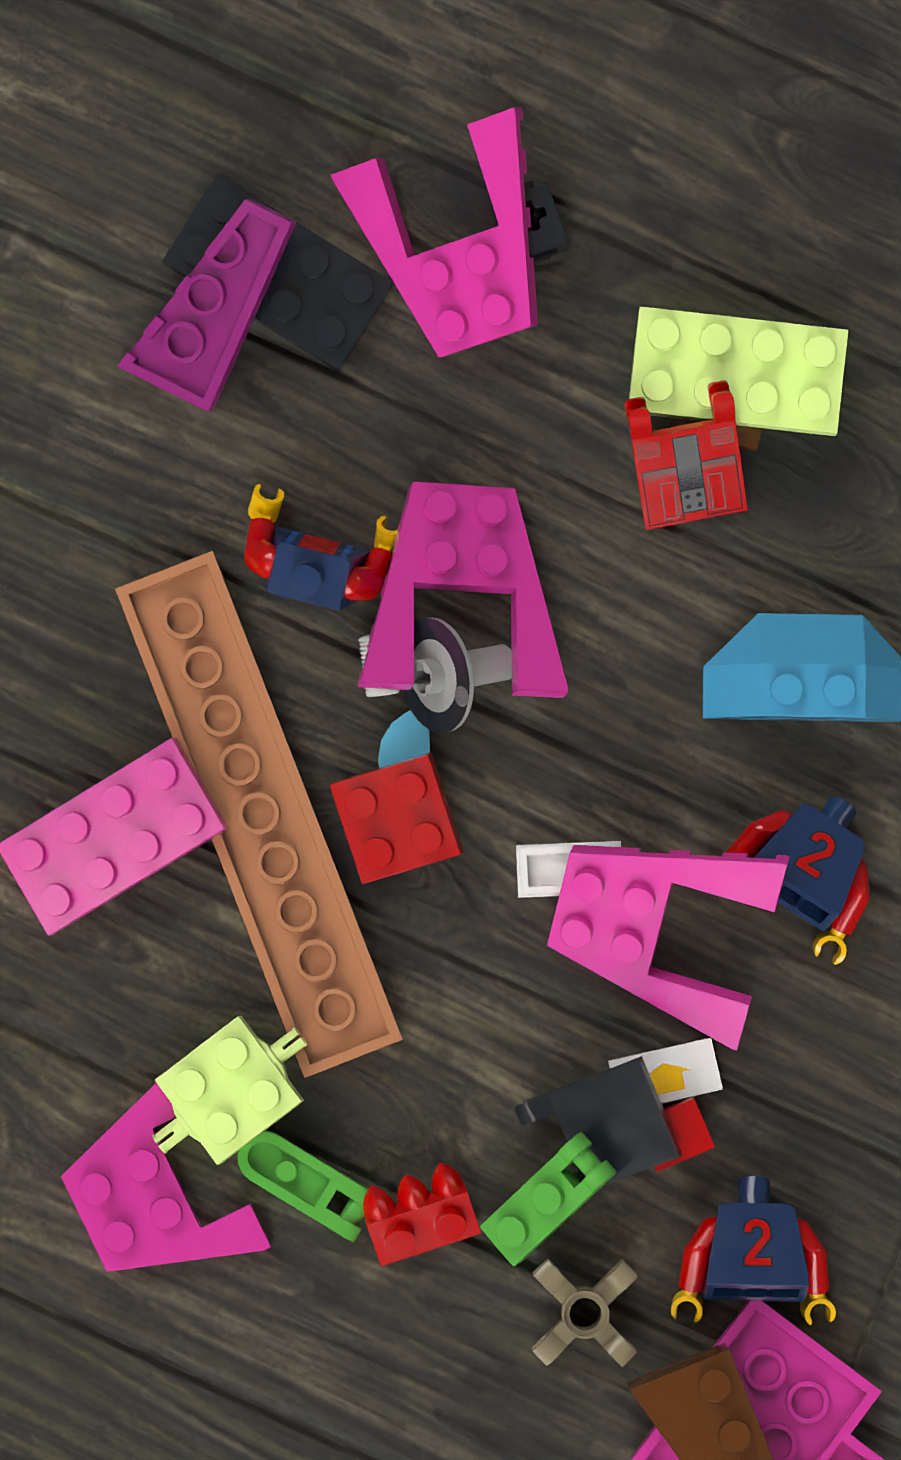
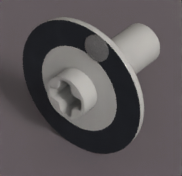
(448, 674)

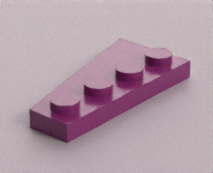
(208, 318)

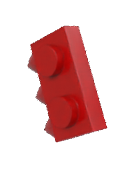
(420, 1217)

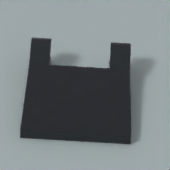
(616, 1113)

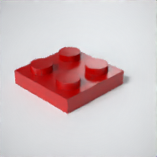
(396, 818)

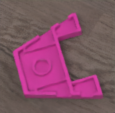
(138, 1204)

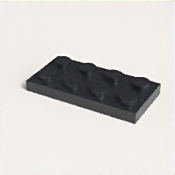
(317, 292)

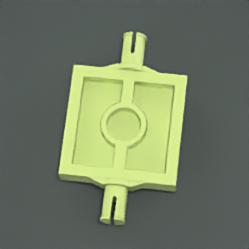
(229, 1090)

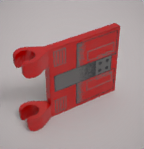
(688, 468)

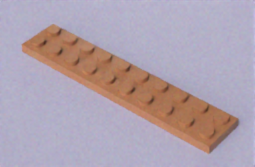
(273, 840)

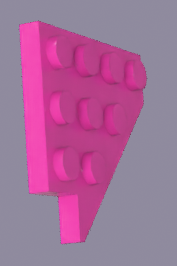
(796, 1388)

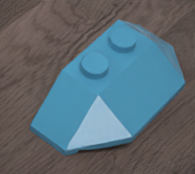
(804, 671)

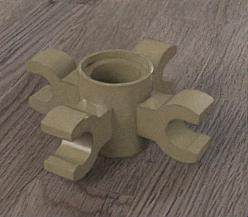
(603, 1293)

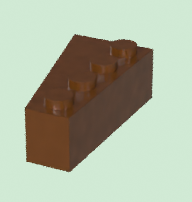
(702, 1408)

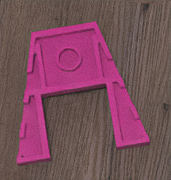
(472, 285)
(468, 543)
(615, 912)

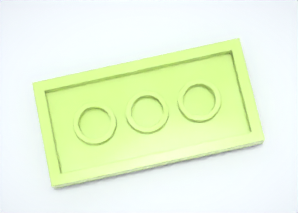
(775, 370)

